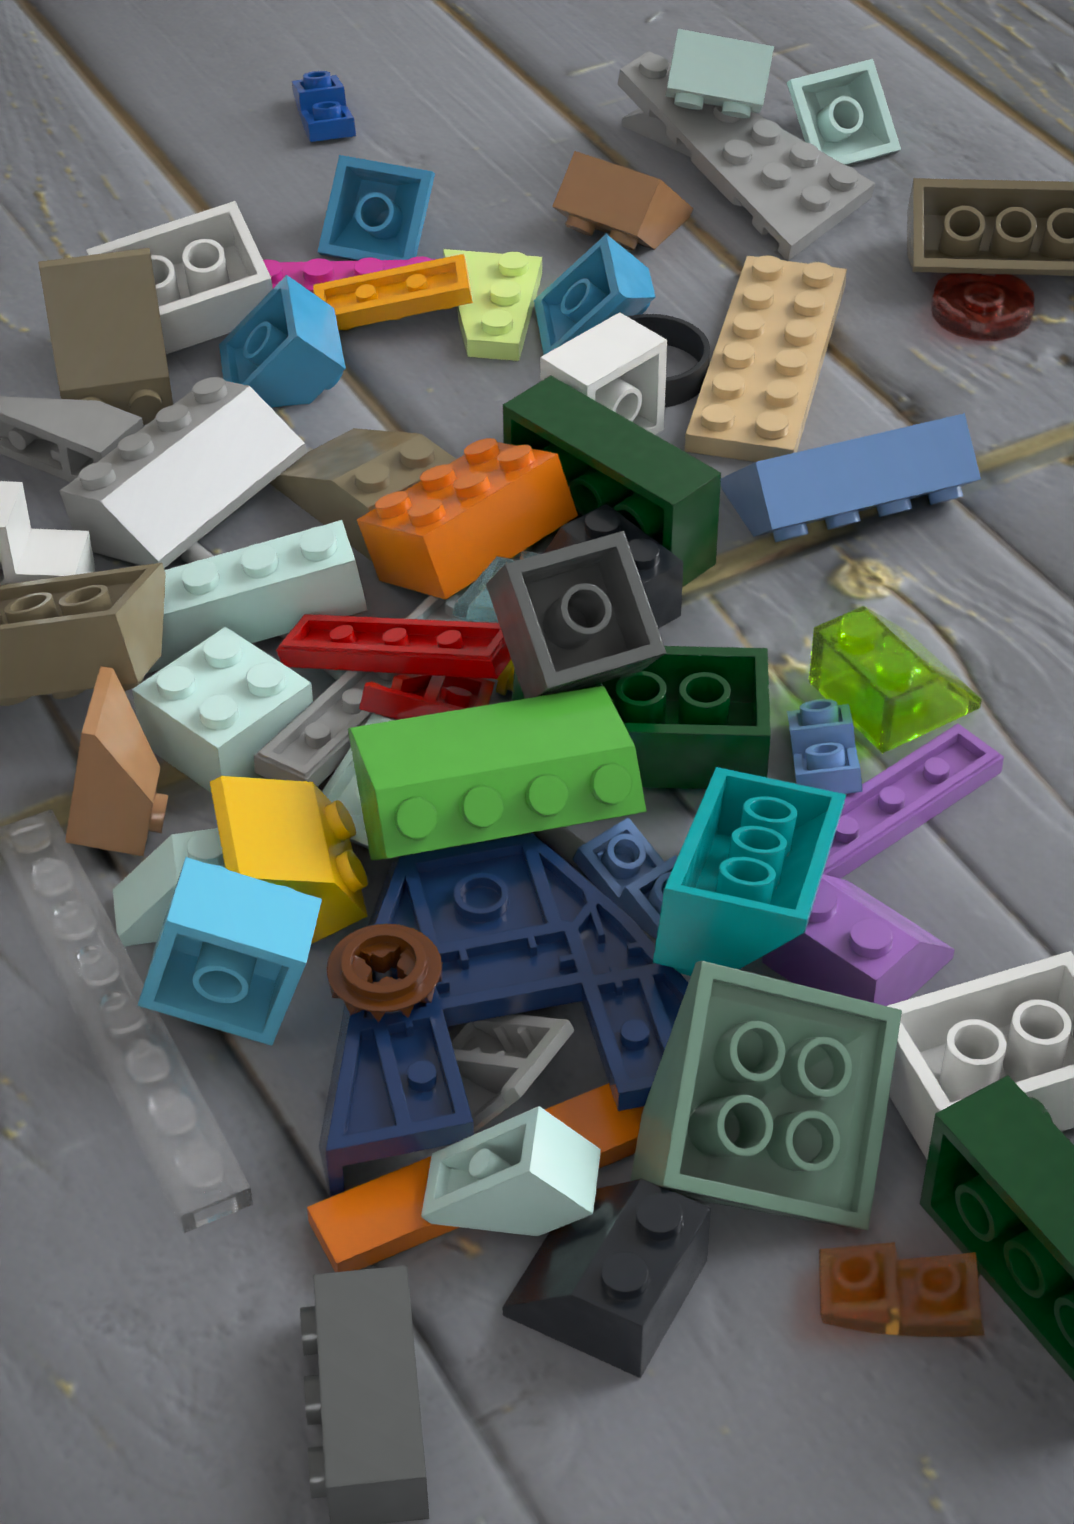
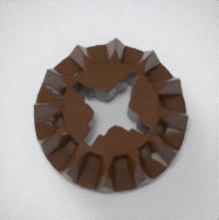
(380, 949)

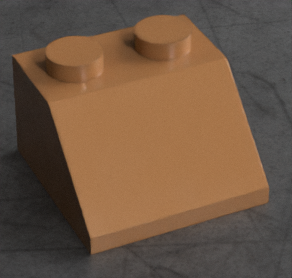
(619, 202)

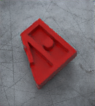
(425, 695)

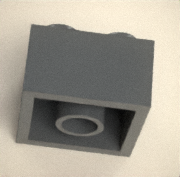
(575, 616)

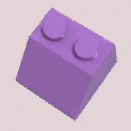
(859, 948)

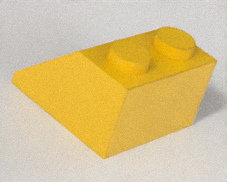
(294, 840)

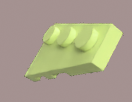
(502, 302)

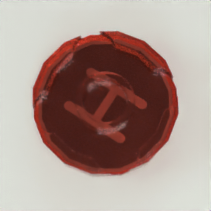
(983, 305)

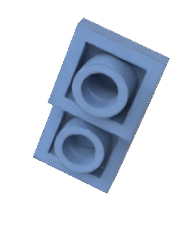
(825, 747)
(627, 872)

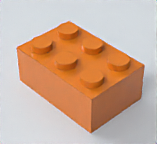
(465, 516)

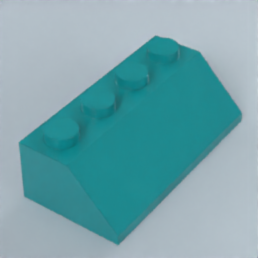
(746, 871)

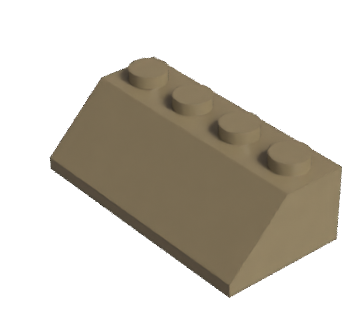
(991, 226)
(70, 625)

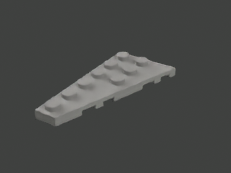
(753, 162)

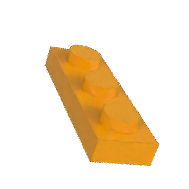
(398, 292)

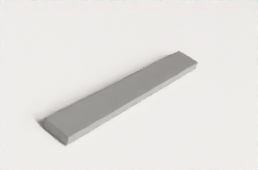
(319, 735)

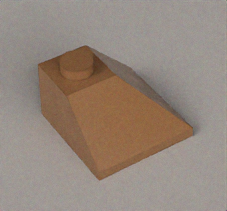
(114, 776)

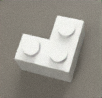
(37, 553)

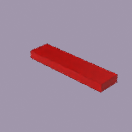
(396, 646)

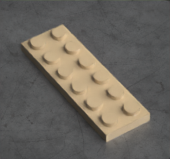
(766, 360)

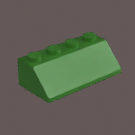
(494, 772)

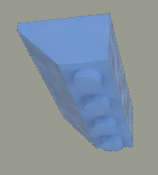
(854, 477)

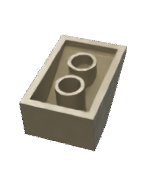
(108, 330)
(355, 471)

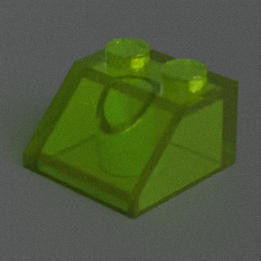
(886, 679)

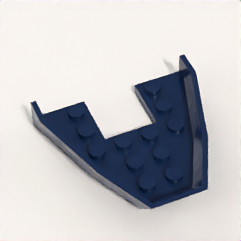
(511, 939)

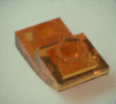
(915, 1297)

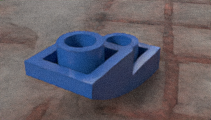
(323, 106)

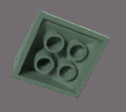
(770, 1098)

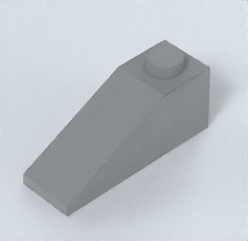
(62, 433)

